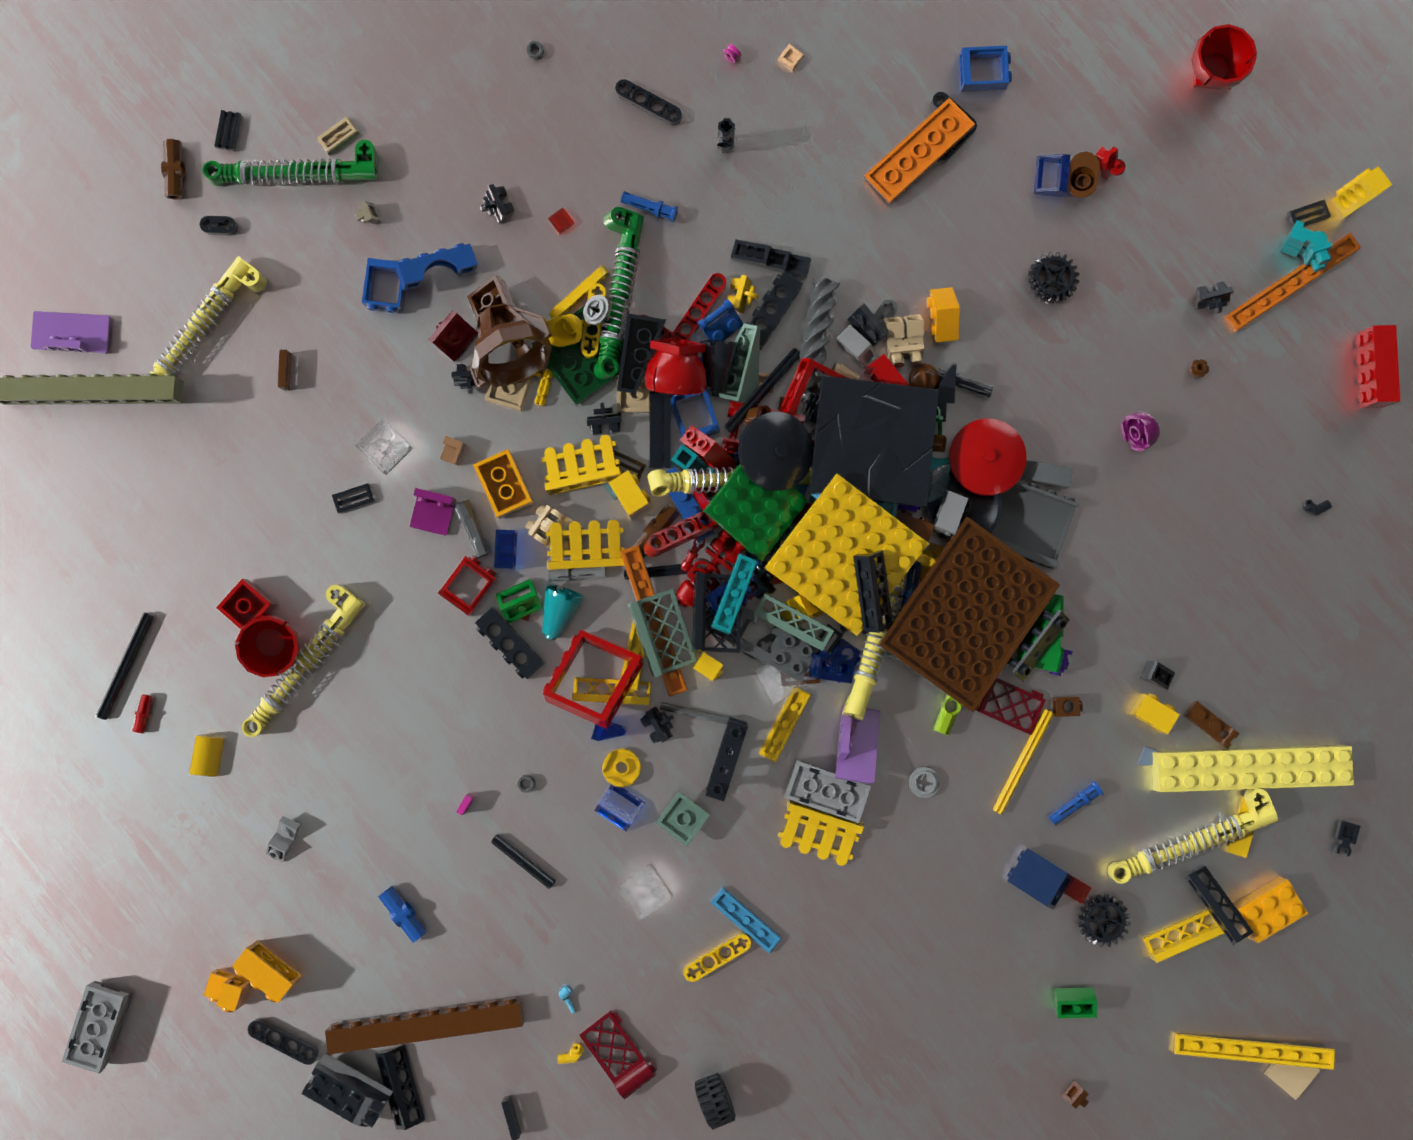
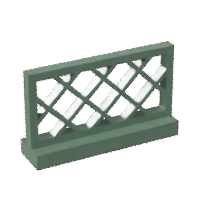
(647, 640)

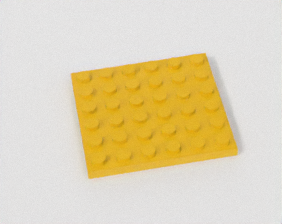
(821, 549)

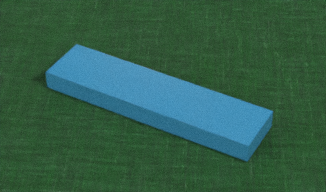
(746, 920)

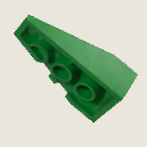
(1053, 657)

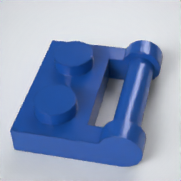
(724, 325)

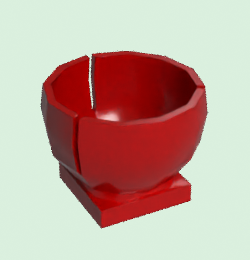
(1223, 58)
(676, 367)
(267, 646)

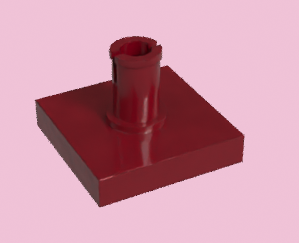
(453, 335)

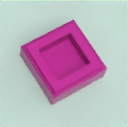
(466, 803)

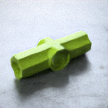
(946, 718)

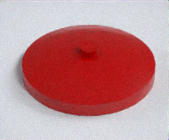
(987, 457)

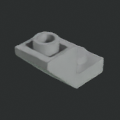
(858, 346)
(283, 839)

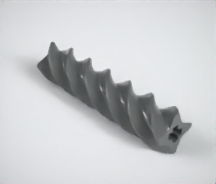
(816, 331)

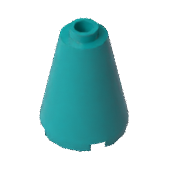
(558, 610)

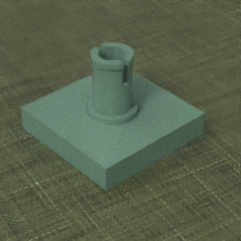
(683, 818)

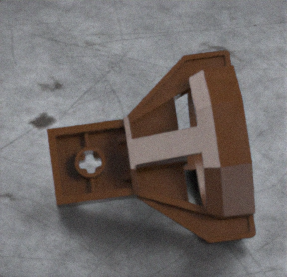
(504, 323)

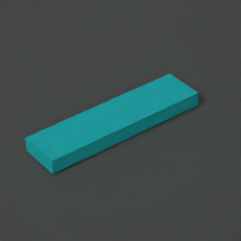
(734, 594)

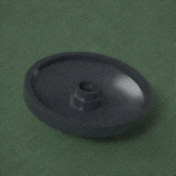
(775, 451)
(981, 509)

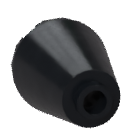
(718, 362)

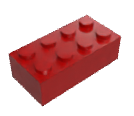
(1378, 366)

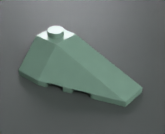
(745, 369)

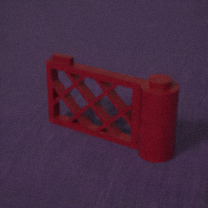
(1033, 695)
(636, 1073)

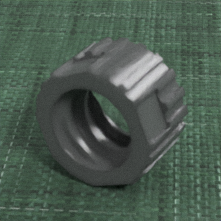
(535, 44)
(520, 783)

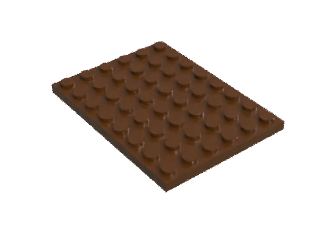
(969, 614)

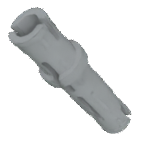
(576, 573)

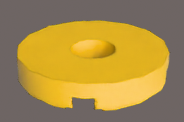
(621, 779)

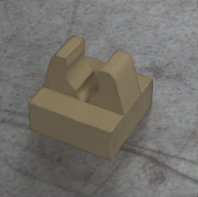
(368, 213)

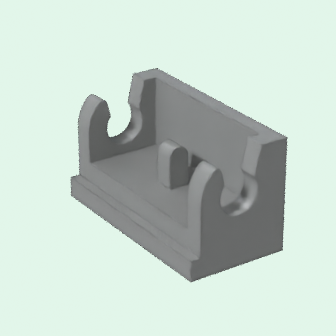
(949, 513)

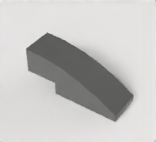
(1047, 474)

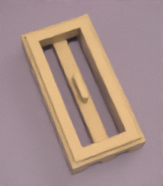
(340, 142)

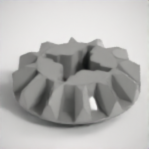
(596, 302)
(928, 790)

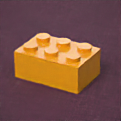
(503, 484)
(1270, 908)
(266, 972)

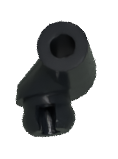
(1316, 509)

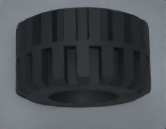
(714, 1101)

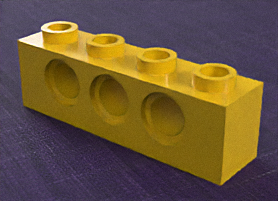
(1361, 190)

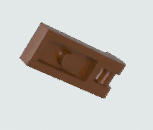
(1210, 724)

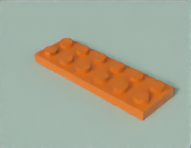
(919, 150)

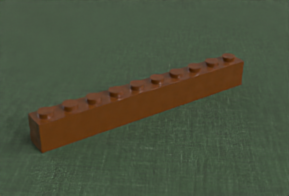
(424, 1026)

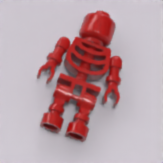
(686, 589)

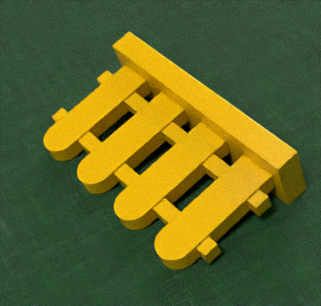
(575, 480)
(576, 551)
(830, 831)

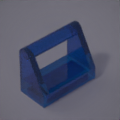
(1062, 175)
(613, 731)
(614, 814)

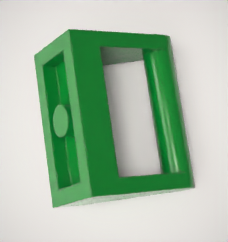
(522, 605)

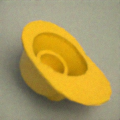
(565, 330)

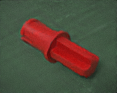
(142, 714)

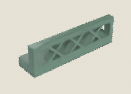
(791, 627)

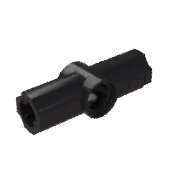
(726, 135)

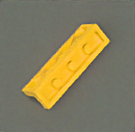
(587, 697)
(1182, 943)

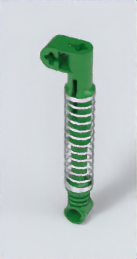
(327, 171)
(621, 285)

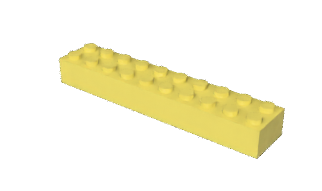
(1252, 768)

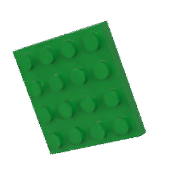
(754, 514)

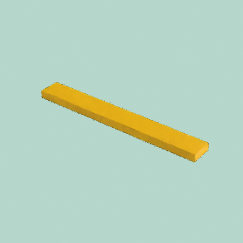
(1254, 1051)

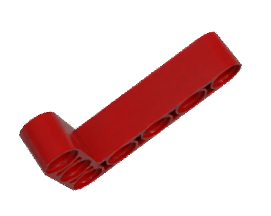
(698, 305)
(677, 530)

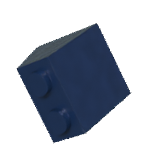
(1039, 878)

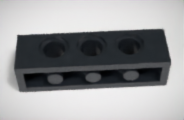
(791, 287)
(534, 661)

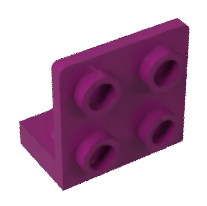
(432, 511)

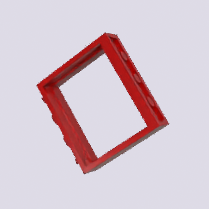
(800, 382)
(618, 695)

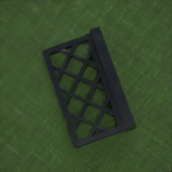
(700, 617)

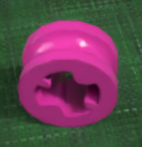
(732, 53)

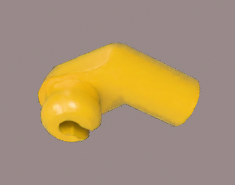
(572, 1056)

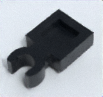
(1346, 834)

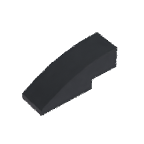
(947, 389)

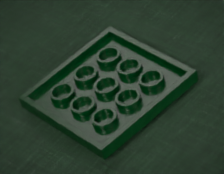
(575, 370)

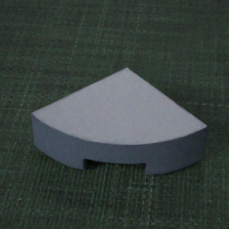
(1147, 757)

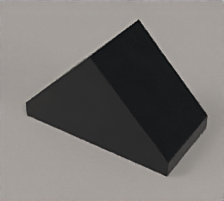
(1157, 674)

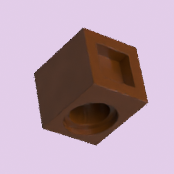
(1058, 706)

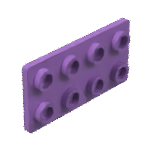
(70, 332)
(858, 747)

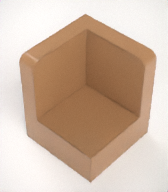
(452, 450)

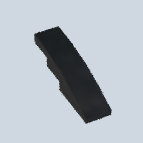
(770, 258)

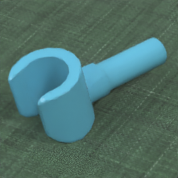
(564, 993)

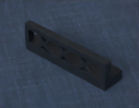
(659, 430)
(870, 592)
(1215, 907)
(391, 1081)

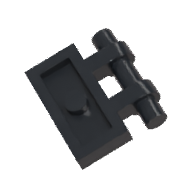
(867, 325)

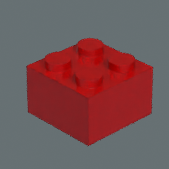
(245, 603)

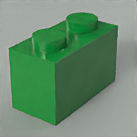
(1075, 1003)

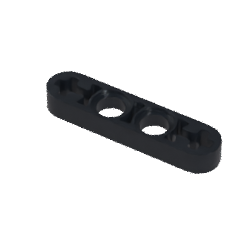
(649, 101)
(281, 1045)

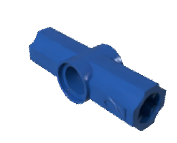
(402, 914)

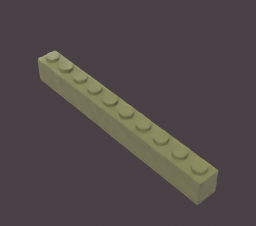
(91, 390)

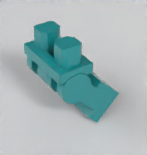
(1308, 244)

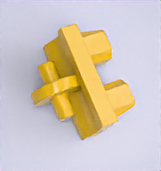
(744, 295)

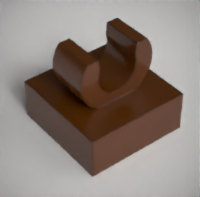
(1076, 1095)

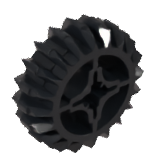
(1048, 272)
(1104, 912)

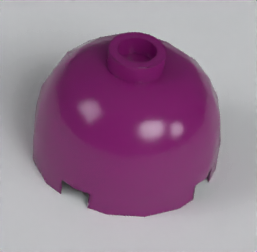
(1140, 430)

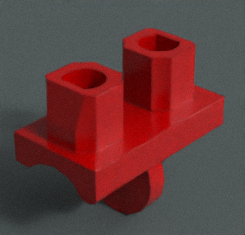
(1109, 162)

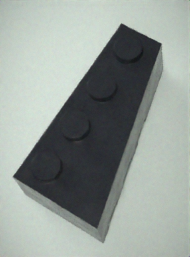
(637, 350)

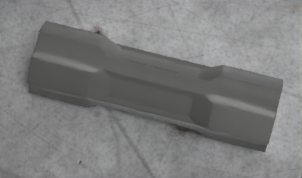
(477, 540)

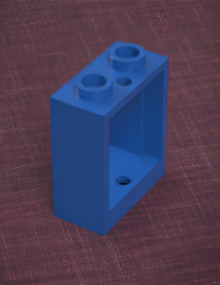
(984, 52)
(386, 266)
(708, 430)

